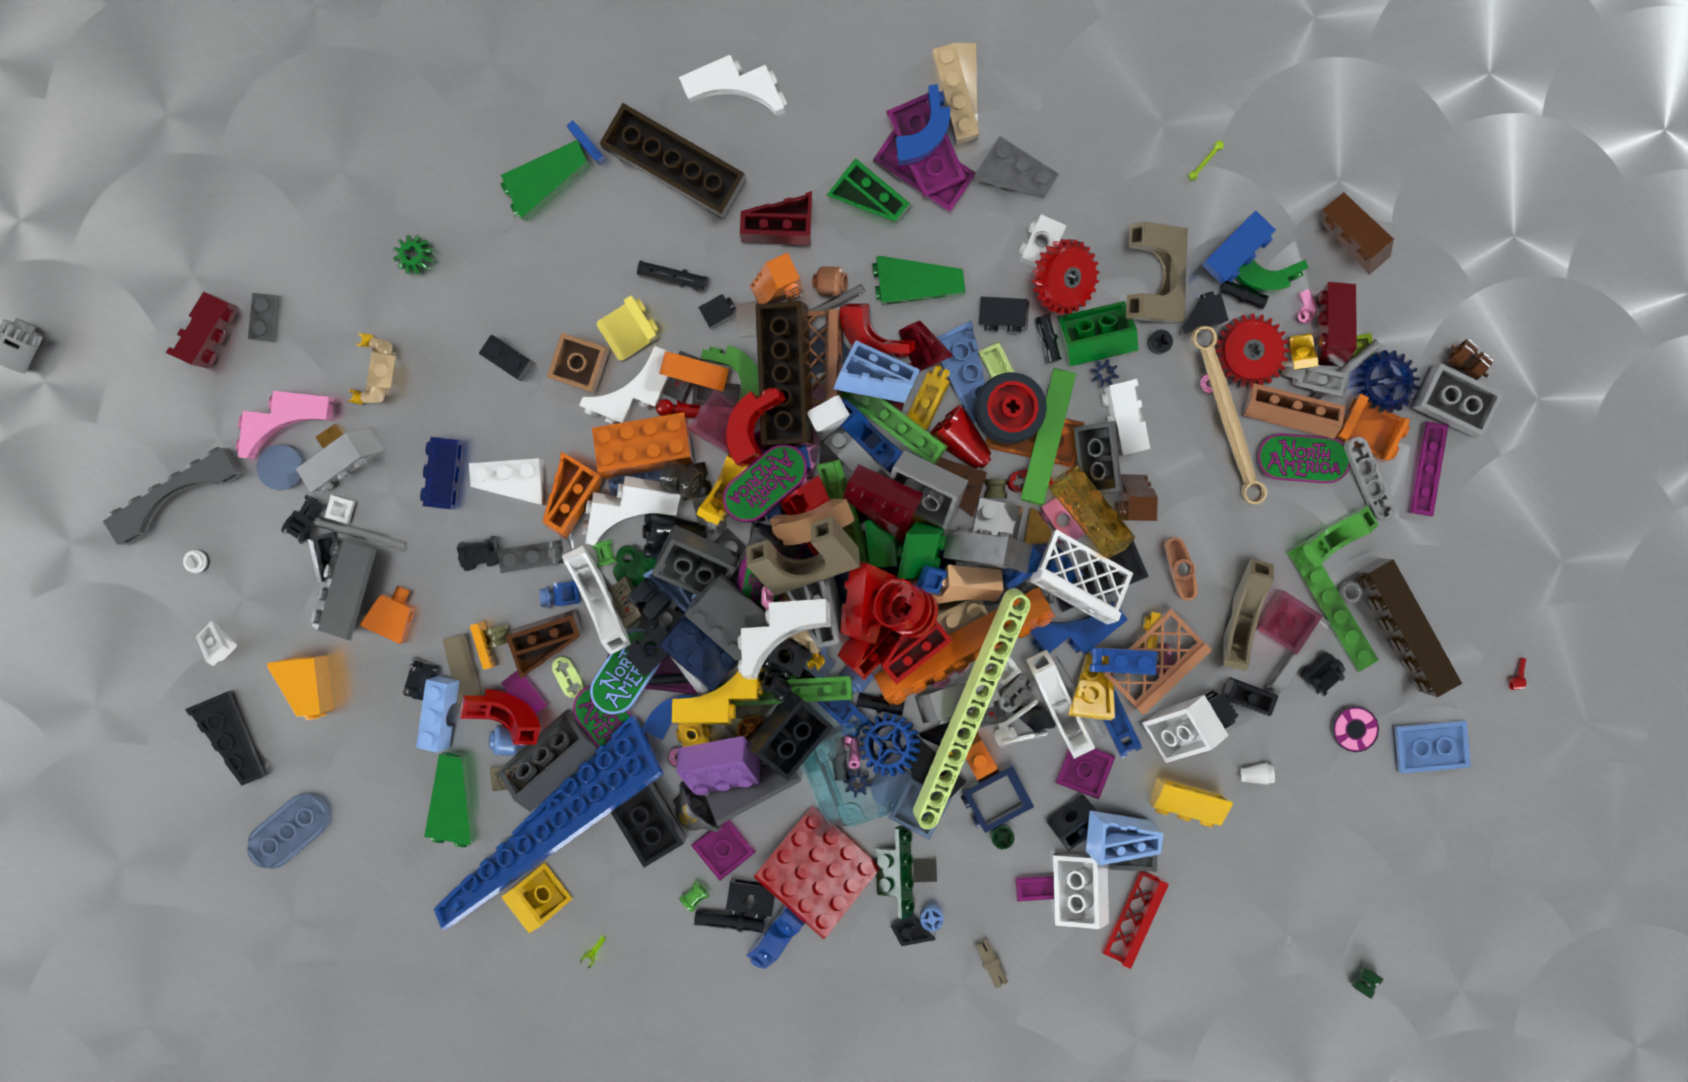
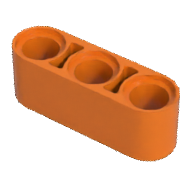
(694, 371)

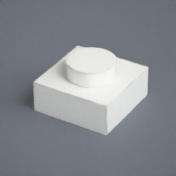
(340, 509)
(1010, 671)

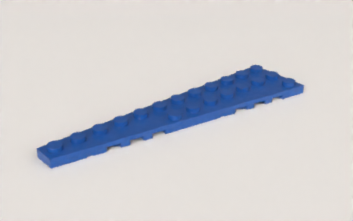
(599, 787)

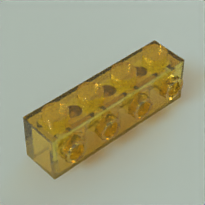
(1092, 512)

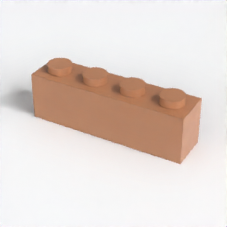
(1294, 411)

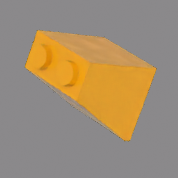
(305, 684)

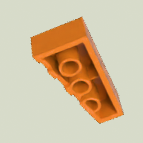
(777, 281)

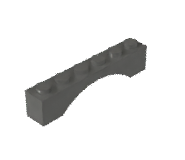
(134, 519)

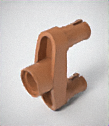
(1176, 554)

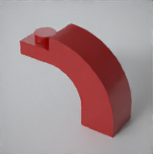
(857, 327)
(742, 423)
(505, 709)

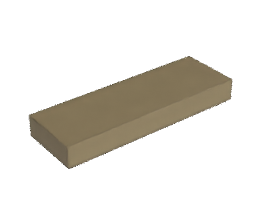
(462, 666)

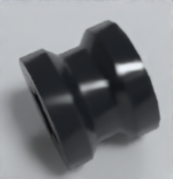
(1153, 345)

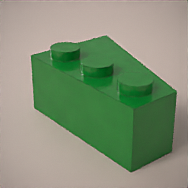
(869, 192)

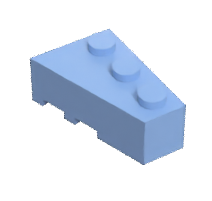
(1121, 838)

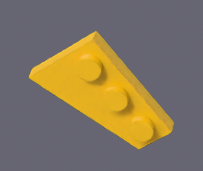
(1093, 693)

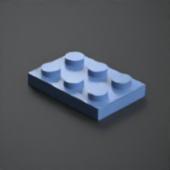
(1432, 746)

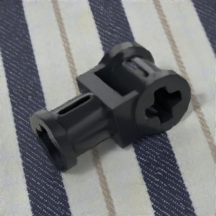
(301, 521)

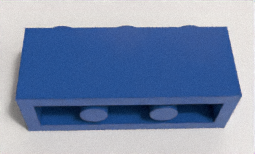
(1239, 248)

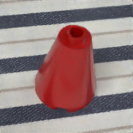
(962, 438)

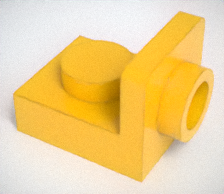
(1302, 351)

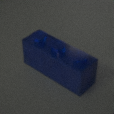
(441, 473)

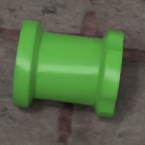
(604, 553)
(694, 896)

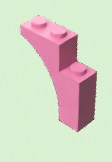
(285, 410)

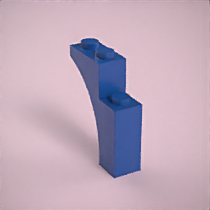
(1083, 633)
(775, 939)

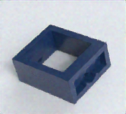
(978, 819)

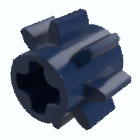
(1109, 370)
(861, 786)

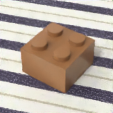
(578, 363)

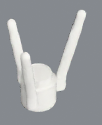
(1006, 736)

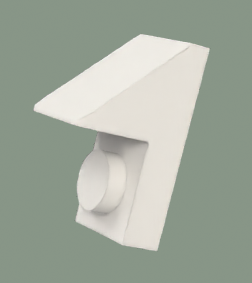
(828, 417)
(215, 643)

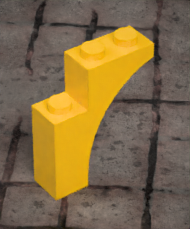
(717, 706)

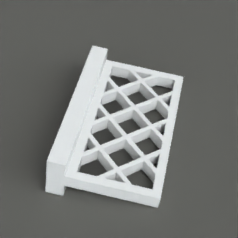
(1079, 596)

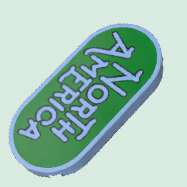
(619, 681)

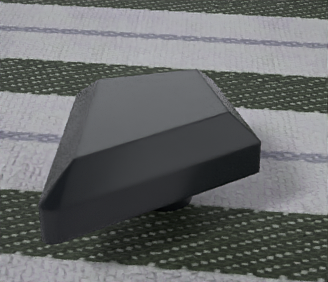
(1037, 719)
(936, 733)
(911, 932)

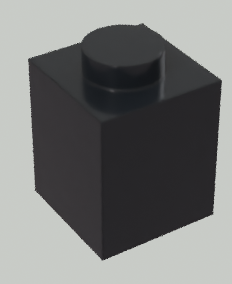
(717, 311)

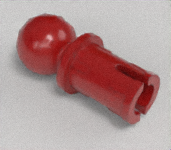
(666, 407)

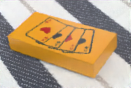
(486, 654)

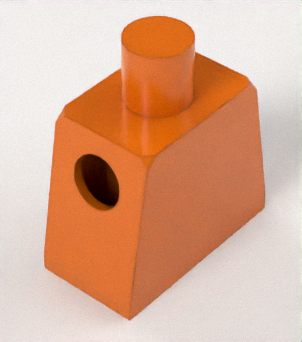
(391, 616)
(980, 759)

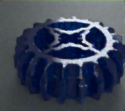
(1387, 390)

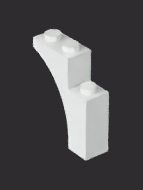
(723, 78)
(645, 387)
(632, 499)
(598, 599)
(784, 621)
(1059, 703)

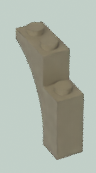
(1245, 614)

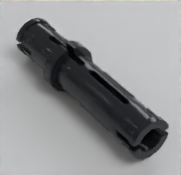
(698, 282)
(735, 922)

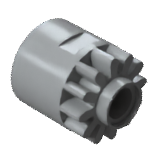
(18, 344)

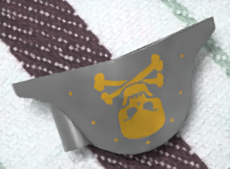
(694, 810)

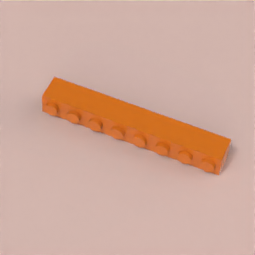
(961, 651)

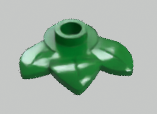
(633, 568)

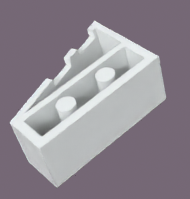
(1126, 413)
(512, 478)

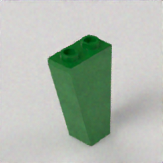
(543, 178)
(915, 281)
(451, 804)

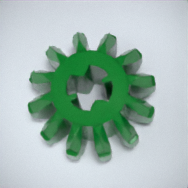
(412, 246)

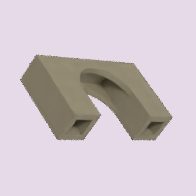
(1170, 247)
(784, 574)

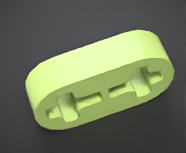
(563, 679)

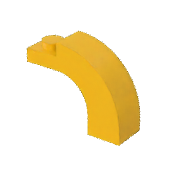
(713, 506)

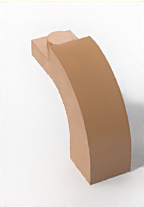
(797, 528)

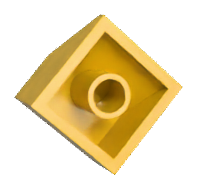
(536, 898)

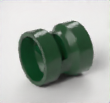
(1003, 839)
(1371, 978)

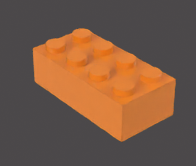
(642, 445)

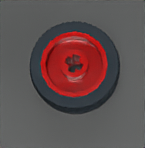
(1027, 404)

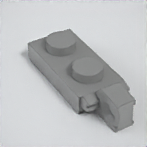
(1318, 380)

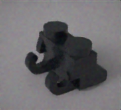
(478, 553)
(1324, 674)
(417, 676)

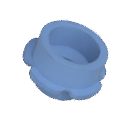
(546, 597)

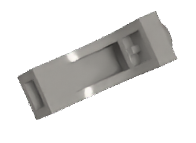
(851, 452)

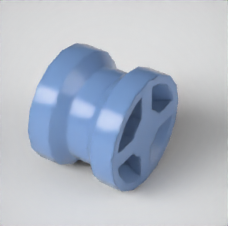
(931, 923)

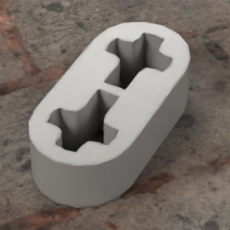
(1019, 696)

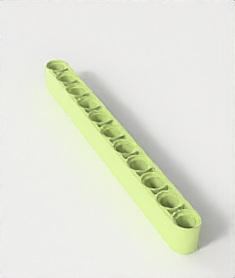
(970, 698)

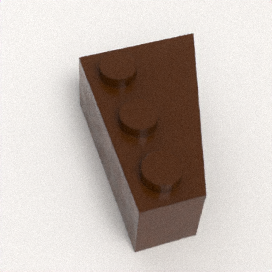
(1358, 232)
(975, 483)
(1137, 499)
(542, 639)

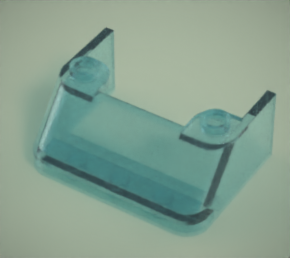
(826, 789)

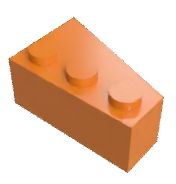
(569, 496)

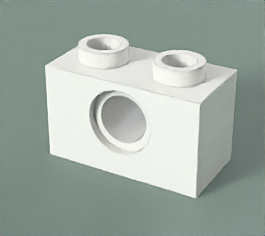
(1045, 228)

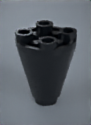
(658, 527)

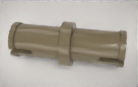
(991, 963)

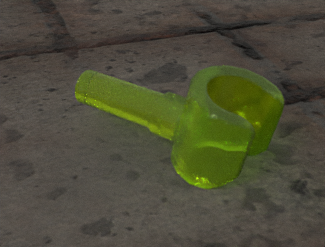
(592, 953)

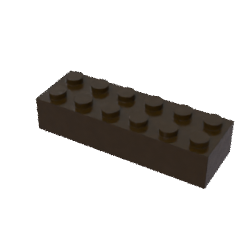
(673, 160)
(785, 365)
(1408, 627)

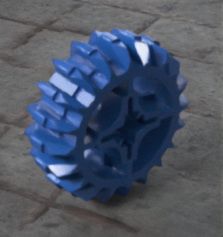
(884, 753)

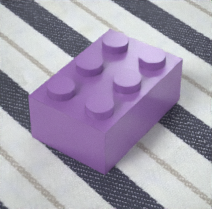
(718, 766)

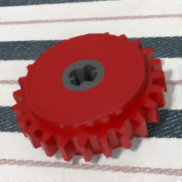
(1065, 276)
(1267, 346)

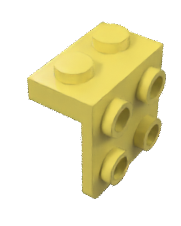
(628, 329)

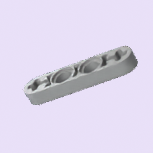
(1372, 476)
(1293, 662)

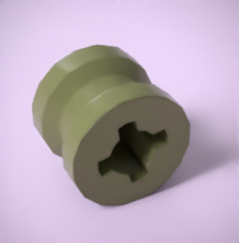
(995, 488)
(497, 635)

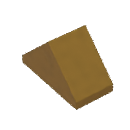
(1036, 529)

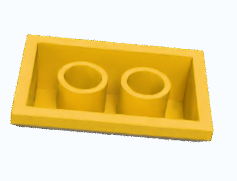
(1189, 803)

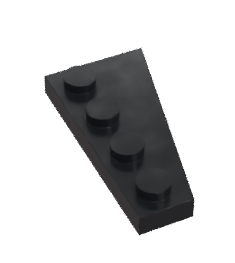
(1127, 559)
(228, 735)

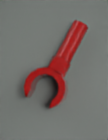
(1519, 682)

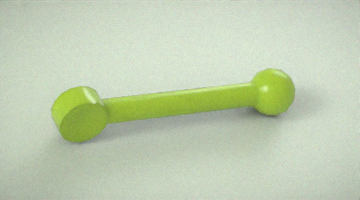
(1217, 146)

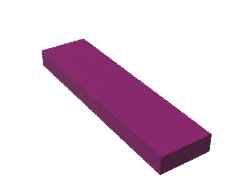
(1428, 468)

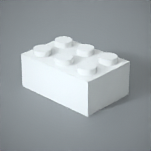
(1185, 729)

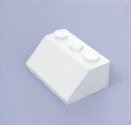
(996, 518)
(1080, 891)

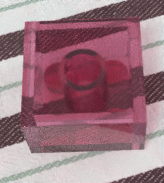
(713, 420)
(1287, 621)

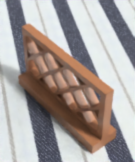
(833, 352)
(1175, 672)

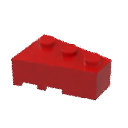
(805, 499)
(858, 613)

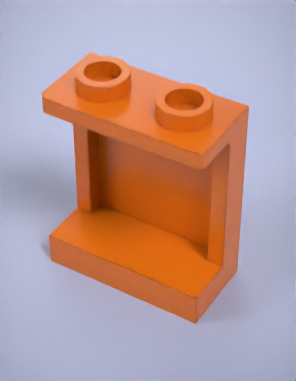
(1380, 430)

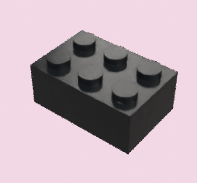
(789, 736)
(648, 825)

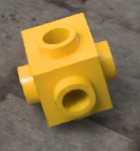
(685, 735)

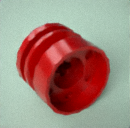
(905, 608)

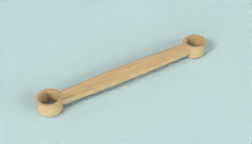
(1228, 415)

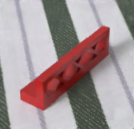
(1143, 922)

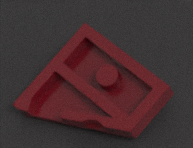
(928, 349)

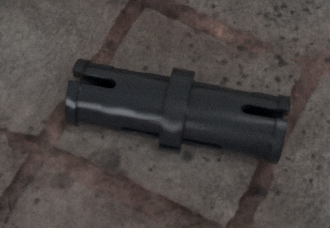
(1244, 294)
(1048, 338)
(879, 704)

